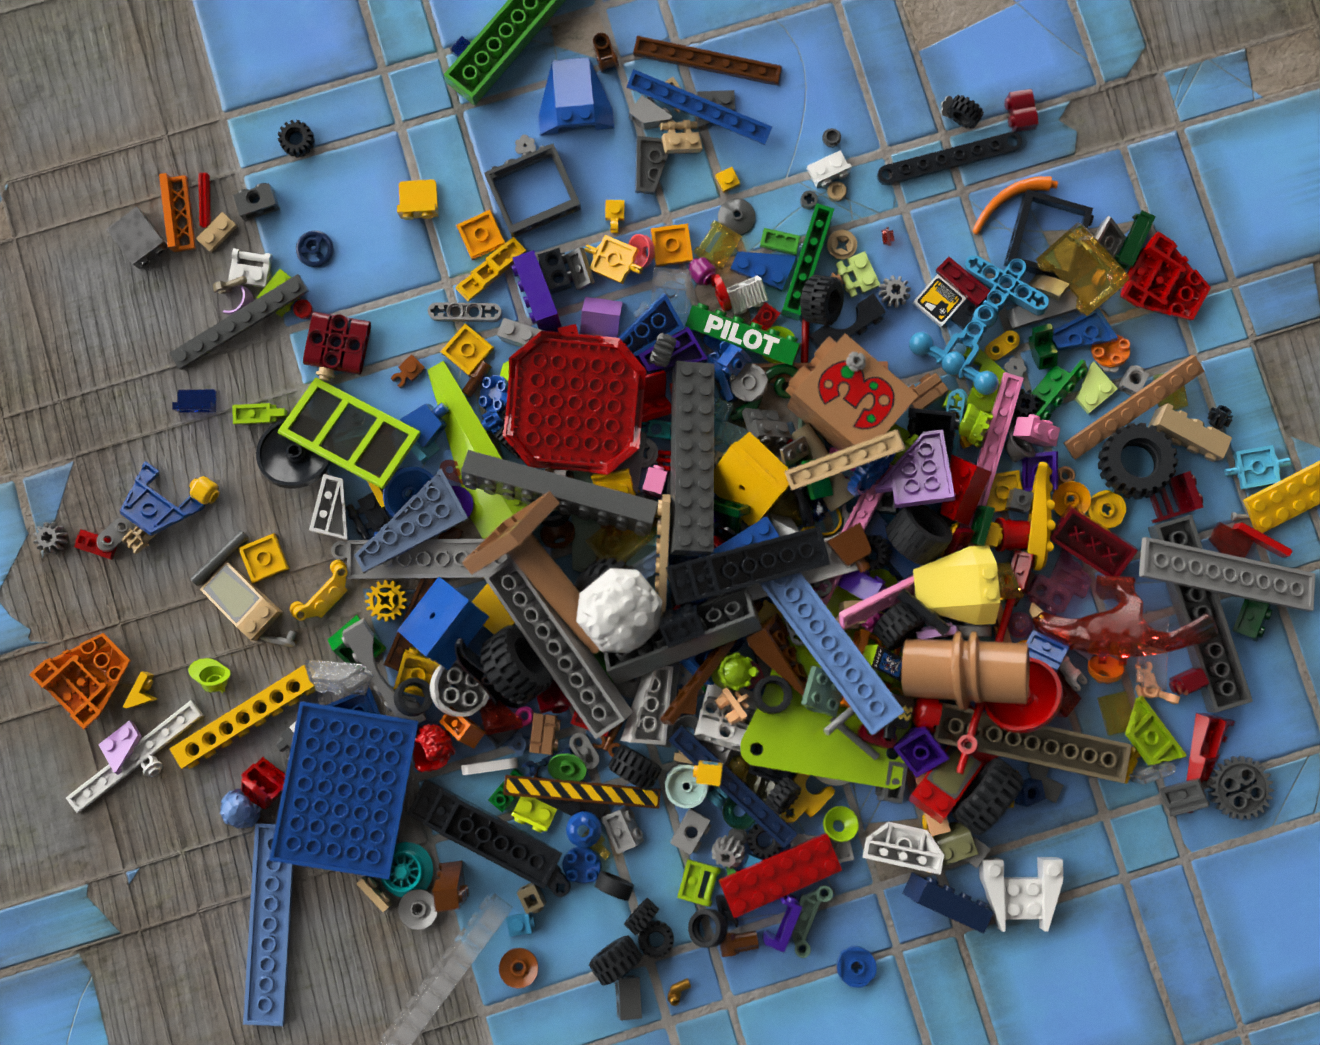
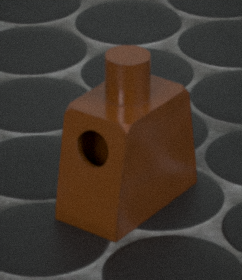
(852, 547)

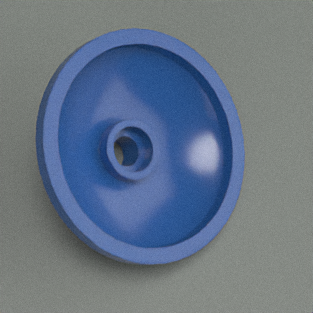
(404, 479)

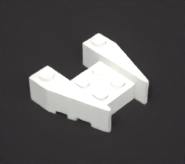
(1022, 895)

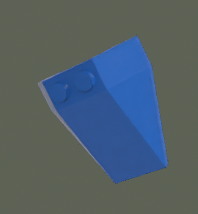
(574, 98)

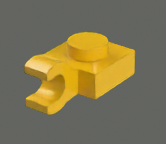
(615, 212)

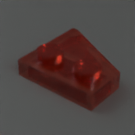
(1230, 541)

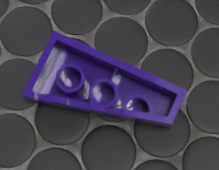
(536, 292)

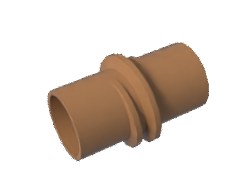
(966, 670)

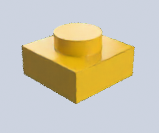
(727, 179)

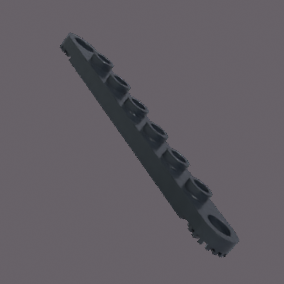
(949, 158)

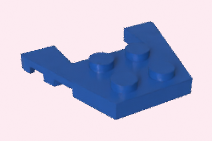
(151, 510)

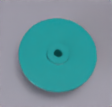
(410, 869)

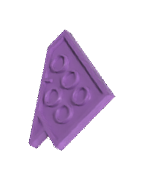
(921, 473)

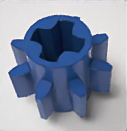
(491, 422)

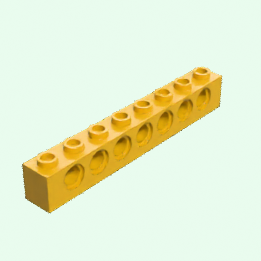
(183, 750)

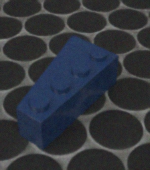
(898, 565)

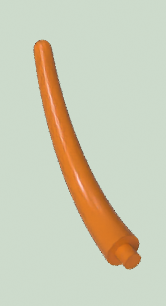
(1034, 183)

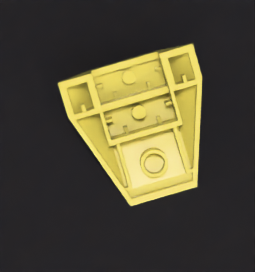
(961, 586)

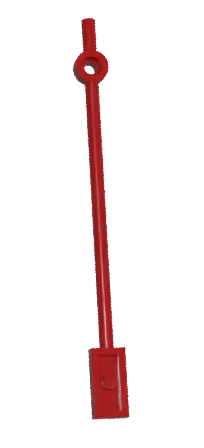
(1021, 565)

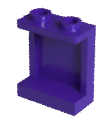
(786, 926)

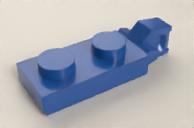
(721, 377)

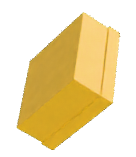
(751, 477)

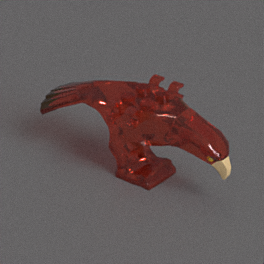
(1121, 629)

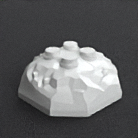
(619, 611)

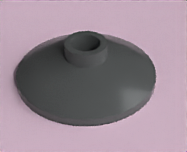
(741, 224)

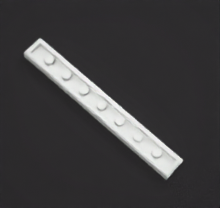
(148, 745)

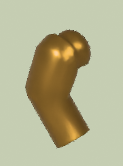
(676, 990)

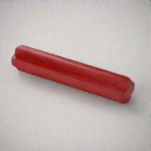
(204, 200)

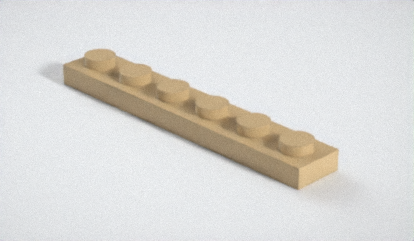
(845, 459)

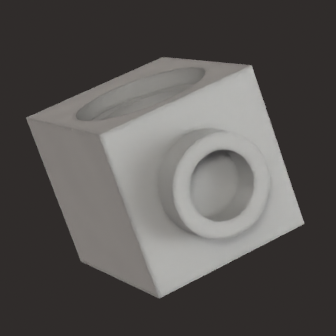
(1127, 385)

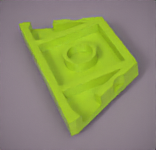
(1150, 735)

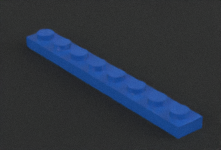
(699, 107)

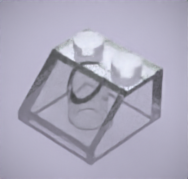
(674, 284)

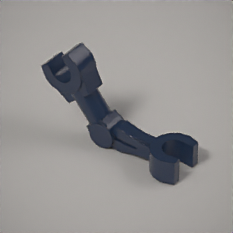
(545, 761)

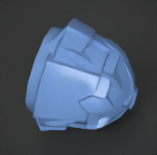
(238, 810)

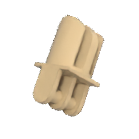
(140, 536)

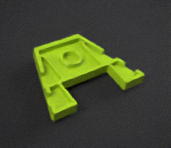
(981, 401)

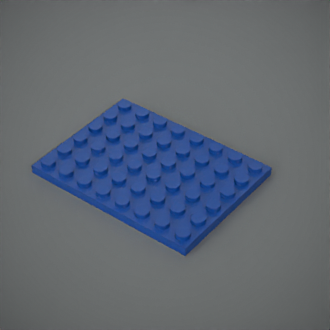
(344, 790)

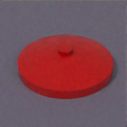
(1043, 702)

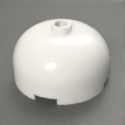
(465, 697)

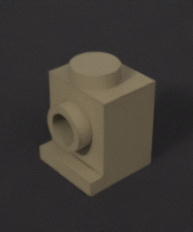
(530, 905)

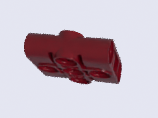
(353, 332)

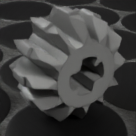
(894, 284)
(56, 541)
(728, 852)

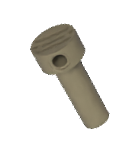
(838, 481)

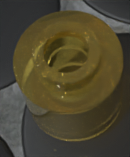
(738, 766)

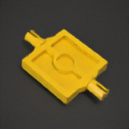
(613, 259)

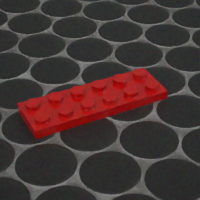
(780, 875)

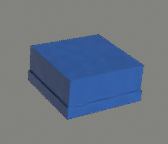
(440, 620)

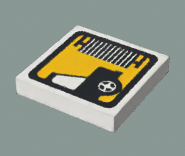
(939, 300)

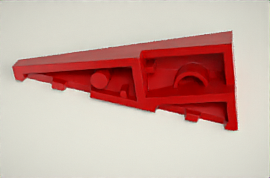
(1206, 743)

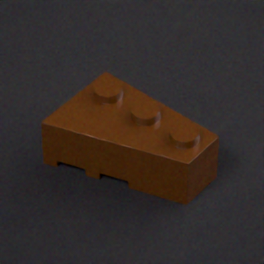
(450, 889)

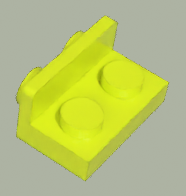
(534, 813)

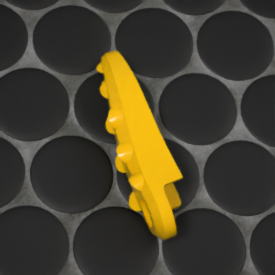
(1041, 517)

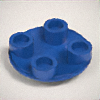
(493, 393)
(581, 865)

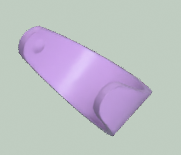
(247, 298)

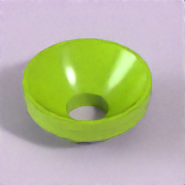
(849, 822)

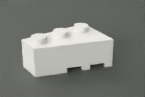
(330, 509)

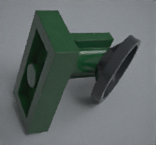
(732, 517)

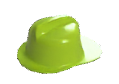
(210, 674)

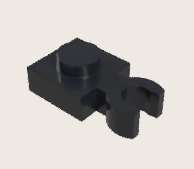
(723, 907)

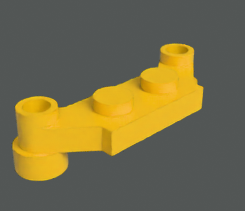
(325, 597)

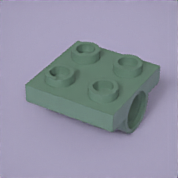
(821, 693)

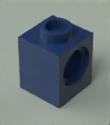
(1031, 793)

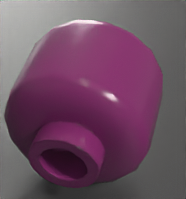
(702, 271)

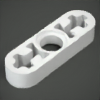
(489, 766)

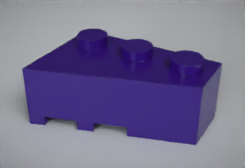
(685, 350)
(862, 585)

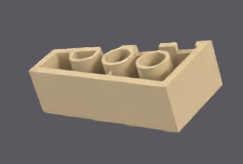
(1190, 433)

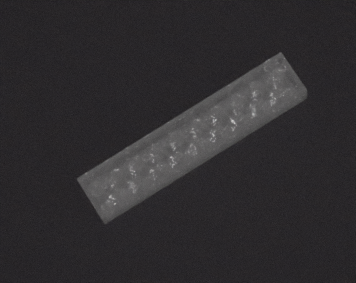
(447, 972)

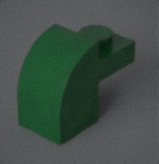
(1042, 347)

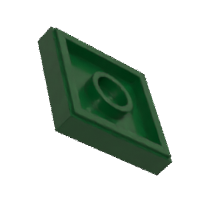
(981, 524)

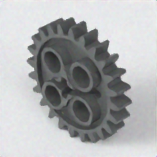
(1233, 771)

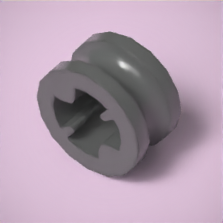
(804, 202)

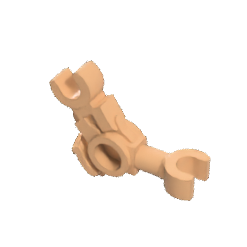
(1154, 693)

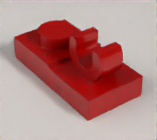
(87, 542)

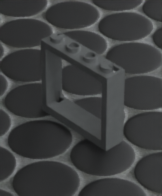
(545, 217)

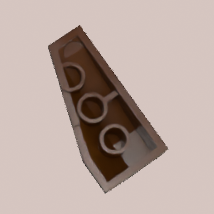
(775, 650)

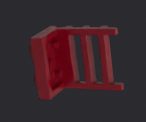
(1185, 496)

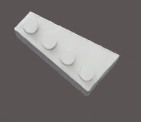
(648, 707)

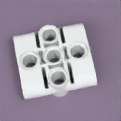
(711, 724)

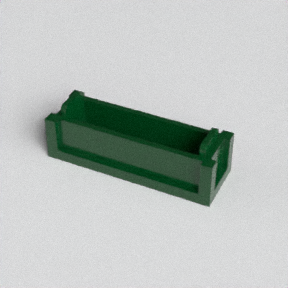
(1135, 239)

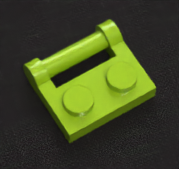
(692, 881)

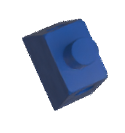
(427, 421)

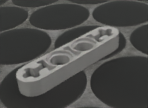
(465, 309)

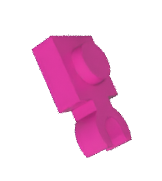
(871, 622)

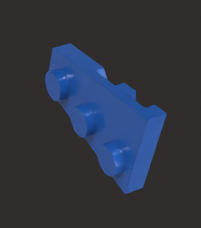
(771, 268)
(1084, 332)

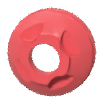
(643, 242)

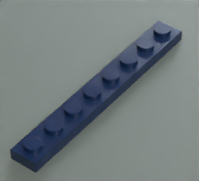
(736, 788)

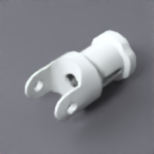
(1072, 674)

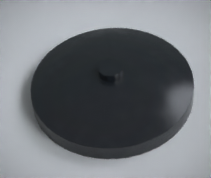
(287, 462)

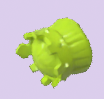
(974, 424)
(734, 672)

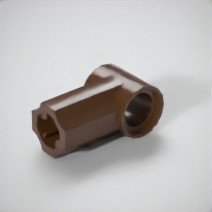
(738, 943)

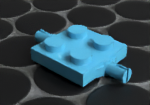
(1257, 467)

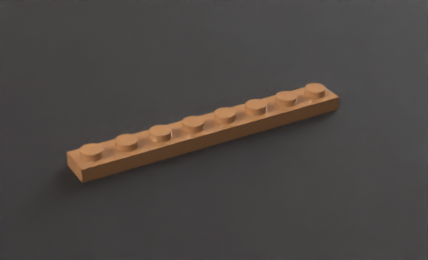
(1134, 406)

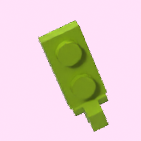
(257, 413)

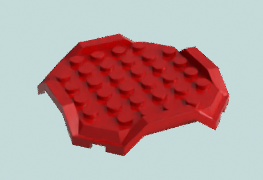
(574, 402)

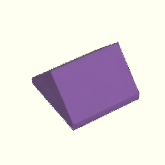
(600, 317)

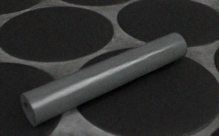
(216, 560)

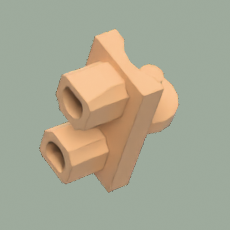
(738, 714)

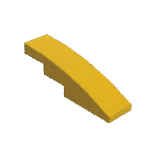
(490, 269)

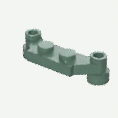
(810, 904)

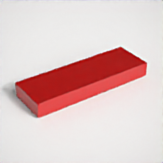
(1263, 540)

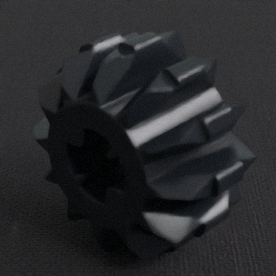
(1030, 407)

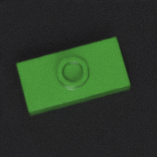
(780, 241)

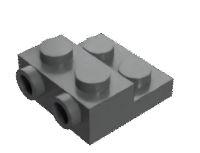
(766, 426)

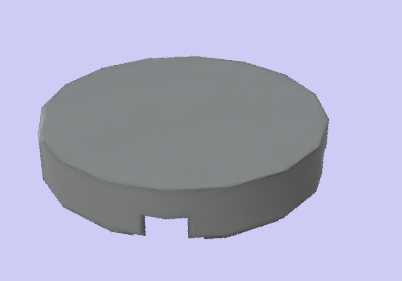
(750, 383)

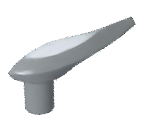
(288, 642)

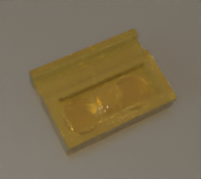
(1115, 712)

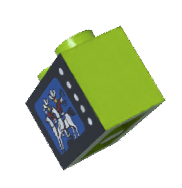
(884, 662)

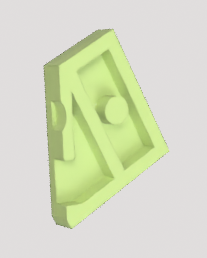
(1094, 388)

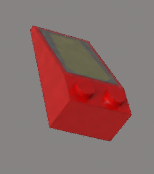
(943, 786)

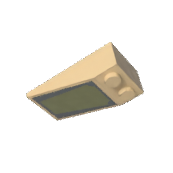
(241, 601)

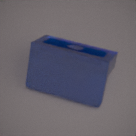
(195, 401)

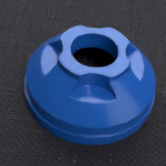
(588, 819)

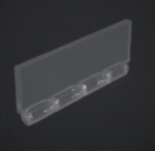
(1154, 666)

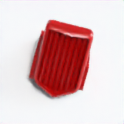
(262, 783)

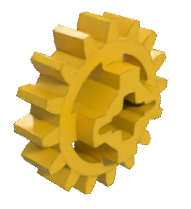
(379, 607)

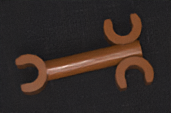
(607, 744)

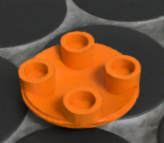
(1112, 353)

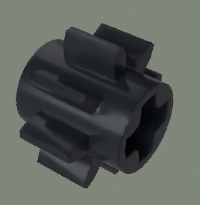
(1220, 417)

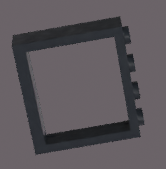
(1032, 196)

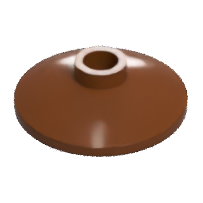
(514, 977)

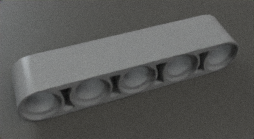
(1020, 317)

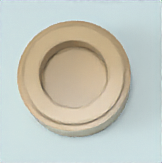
(836, 191)

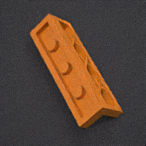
(170, 216)

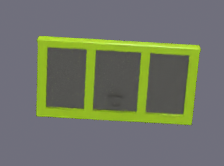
(349, 433)

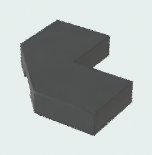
(1051, 788)

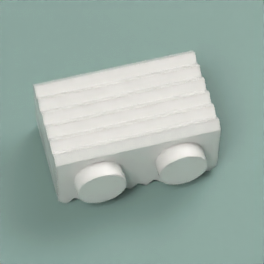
(747, 294)

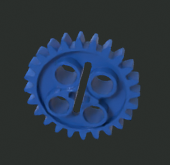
(868, 474)

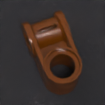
(605, 55)

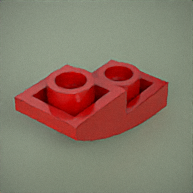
(766, 316)

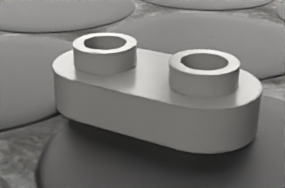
(114, 534)
(584, 750)

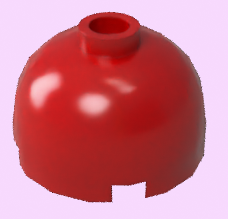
(927, 713)

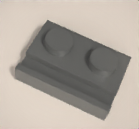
(1184, 797)

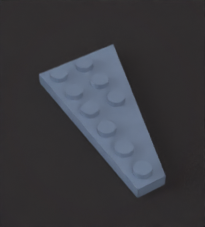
(419, 520)

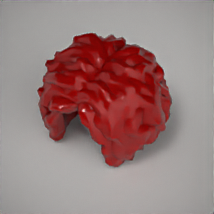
(432, 748)

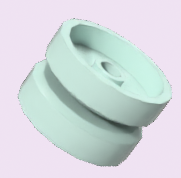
(674, 787)

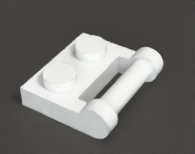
(255, 275)

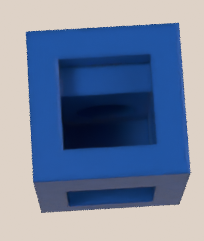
(733, 360)

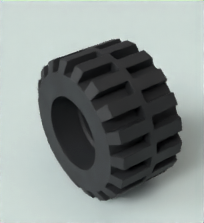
(822, 299)
(897, 626)
(635, 768)
(615, 960)

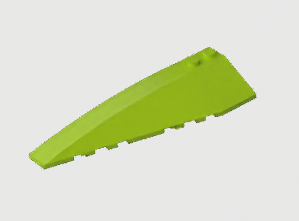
(465, 434)

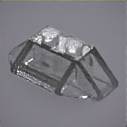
(338, 677)

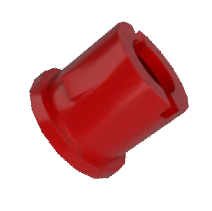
(1014, 534)

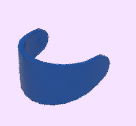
(716, 344)

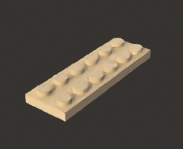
(662, 548)

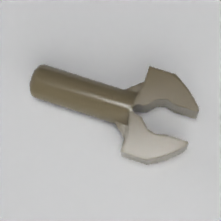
(226, 287)

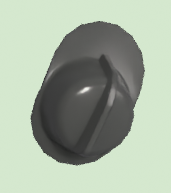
(1016, 447)

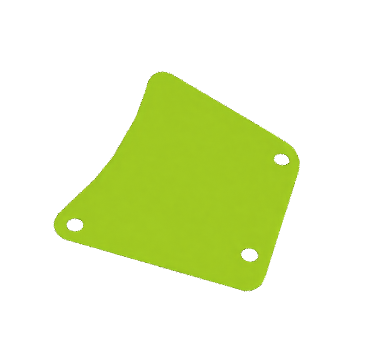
(796, 737)

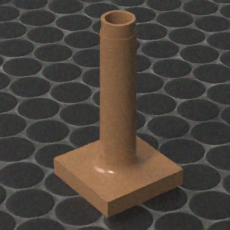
(516, 539)

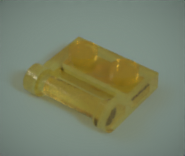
(723, 247)

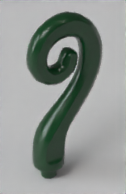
(771, 373)

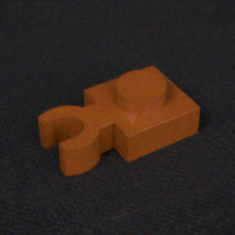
(410, 368)

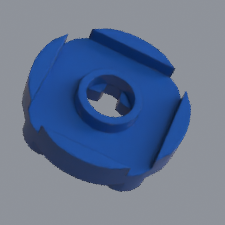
(864, 974)

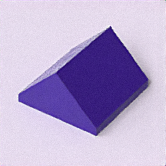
(1030, 465)
(920, 750)

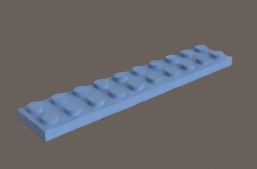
(833, 651)
(268, 934)

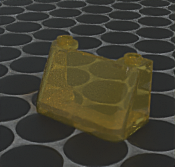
(1085, 266)

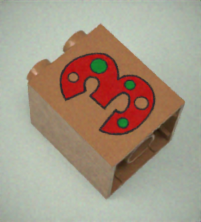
(845, 403)

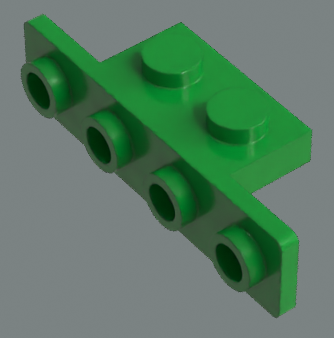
(1056, 387)

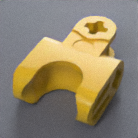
(806, 801)

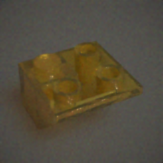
(1008, 583)

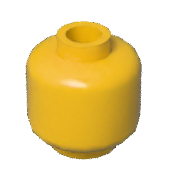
(204, 490)

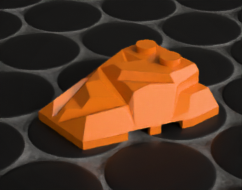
(83, 677)

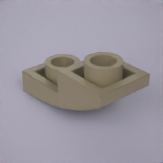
(1049, 286)

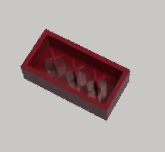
(1092, 542)

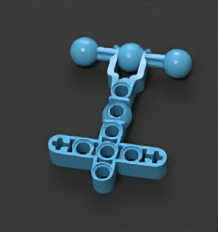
(954, 362)

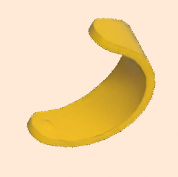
(838, 526)

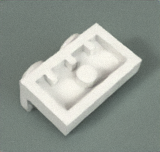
(828, 169)

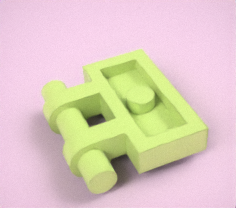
(862, 271)

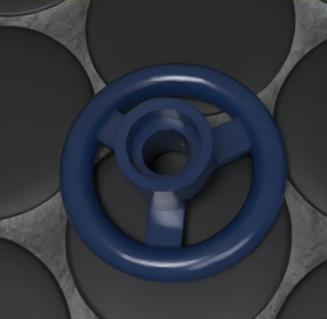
(314, 242)

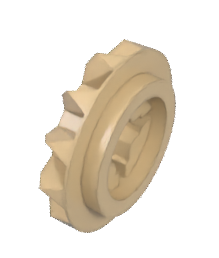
(842, 236)

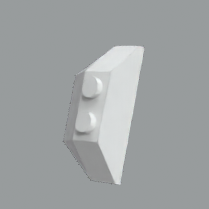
(904, 847)

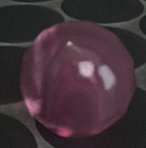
(1020, 625)

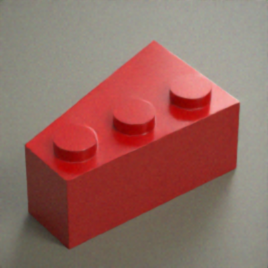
(968, 485)

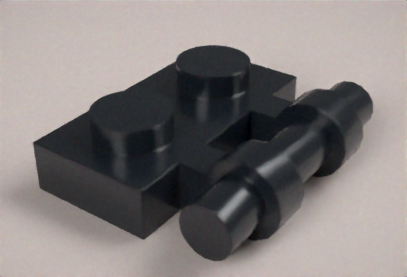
(374, 513)

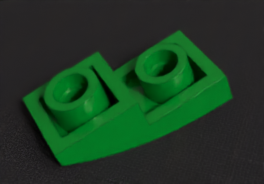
(503, 801)

